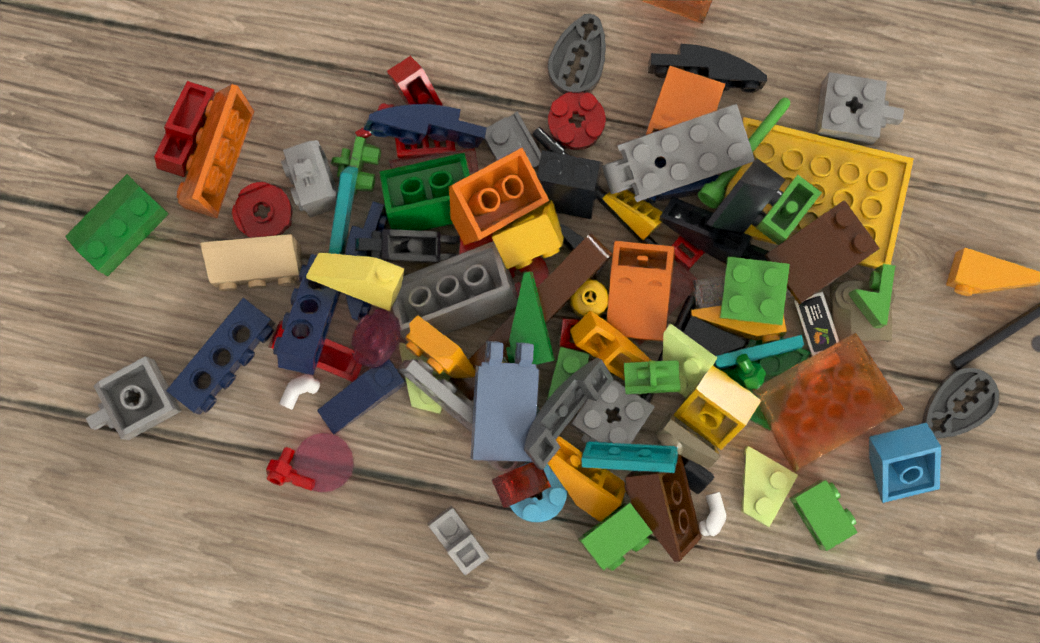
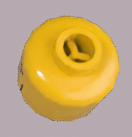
(579, 302)

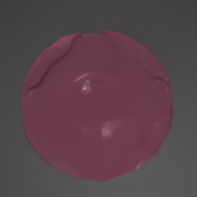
(375, 338)
(326, 460)

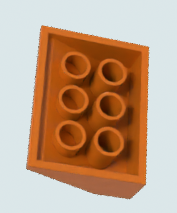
(216, 152)

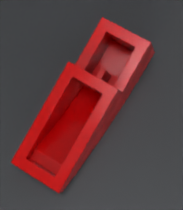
(182, 129)
(333, 358)

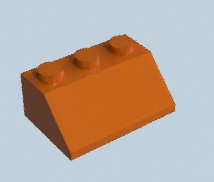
(495, 196)

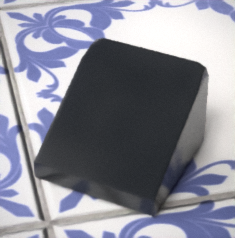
(697, 476)

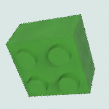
(754, 291)
(616, 536)

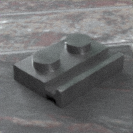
(510, 135)

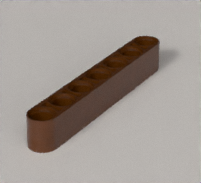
(553, 296)

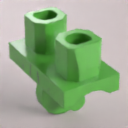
(361, 154)
(652, 377)

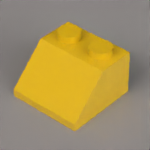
(529, 237)
(717, 408)

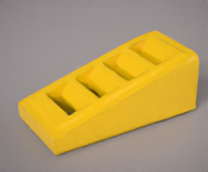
(639, 215)

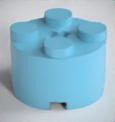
(548, 507)

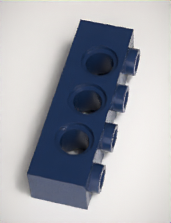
(304, 353)
(186, 385)

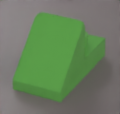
(876, 304)

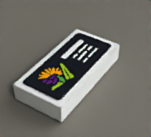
(817, 323)

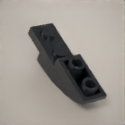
(712, 64)

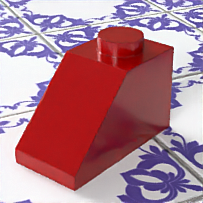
(413, 83)

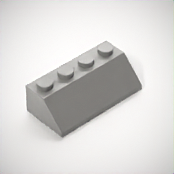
(457, 291)

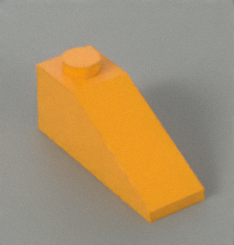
(981, 273)
(749, 330)
(591, 489)

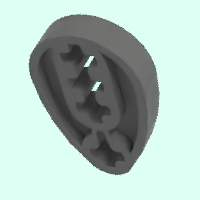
(572, 41)
(973, 413)

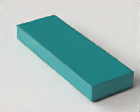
(343, 210)
(760, 351)
(630, 457)

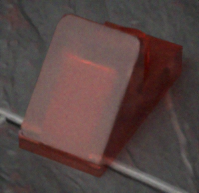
(520, 484)

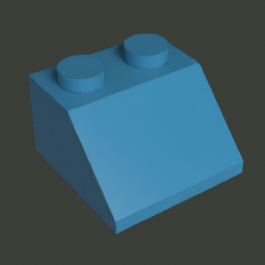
(905, 462)

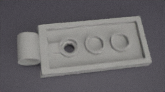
(691, 153)
(444, 395)

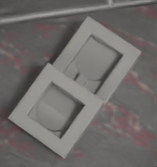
(458, 540)

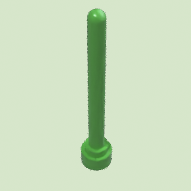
(712, 192)

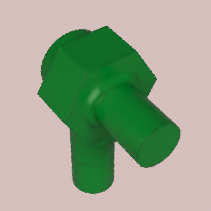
(750, 373)

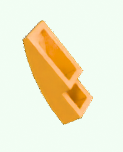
(606, 343)

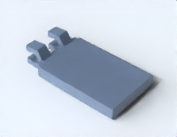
(504, 404)

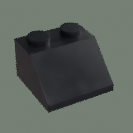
(570, 182)
(748, 198)

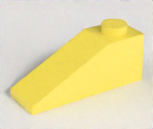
(359, 277)

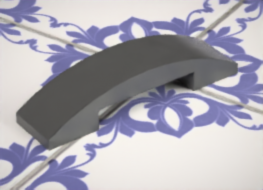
(561, 407)

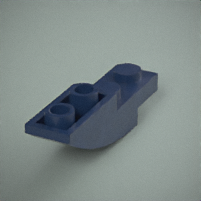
(416, 121)
(375, 221)

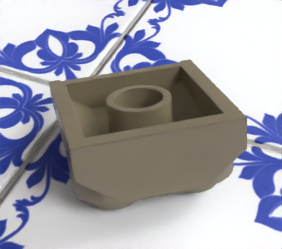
(848, 317)
(689, 442)

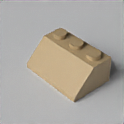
(252, 262)

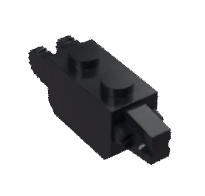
(407, 245)

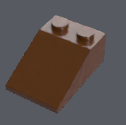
(823, 251)
(666, 508)

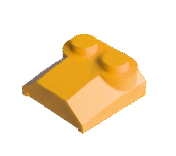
(438, 349)

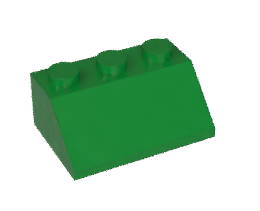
(419, 192)
(116, 225)

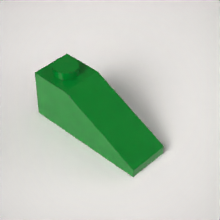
(530, 324)

